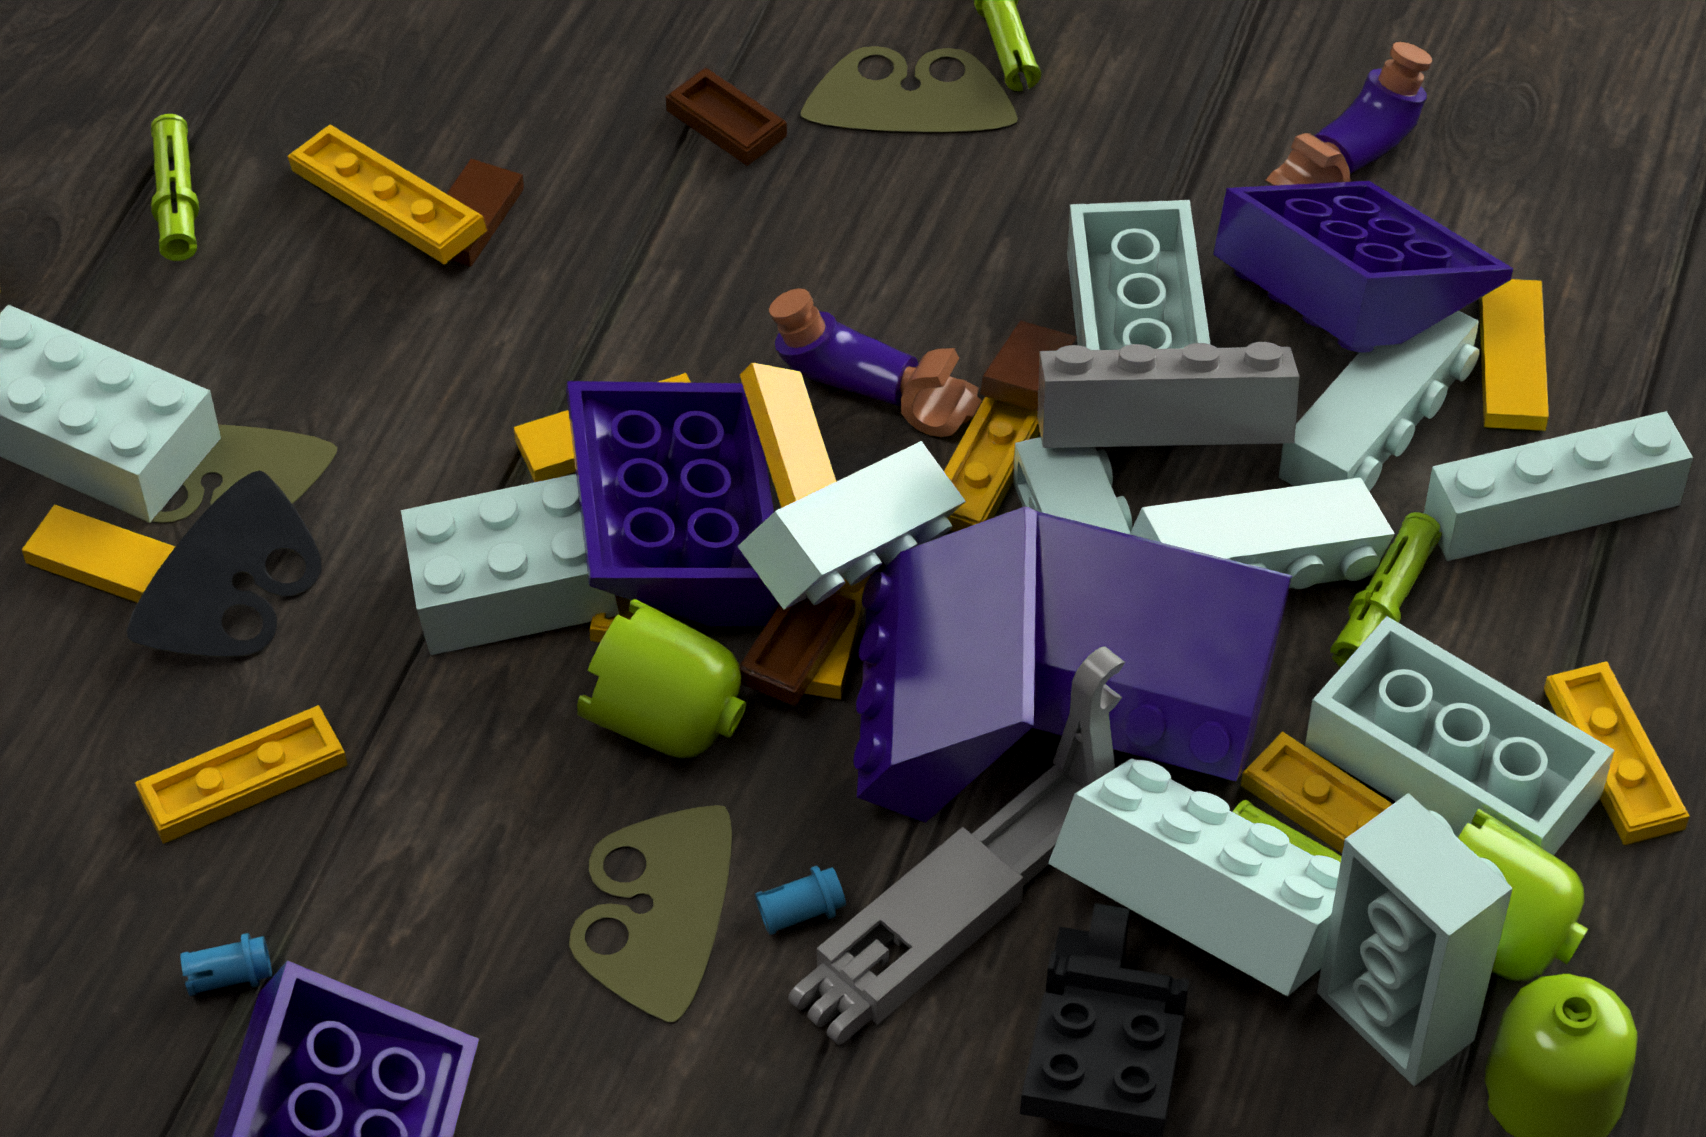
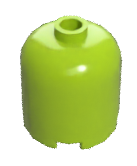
(663, 684)
(1542, 902)
(1561, 1059)

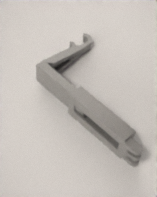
(963, 882)

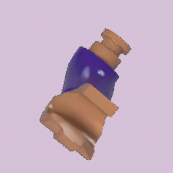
(1365, 130)
(860, 364)

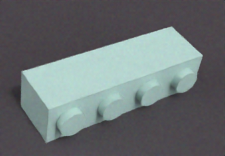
(1378, 404)
(1069, 484)
(1558, 485)
(852, 527)
(1302, 530)

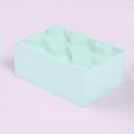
(501, 565)

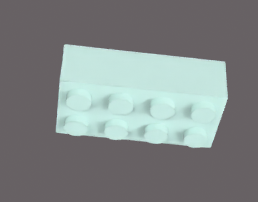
(1135, 275)
(98, 416)
(1455, 739)
(1201, 872)
(1412, 937)

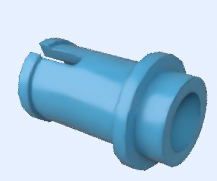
(801, 900)
(227, 965)

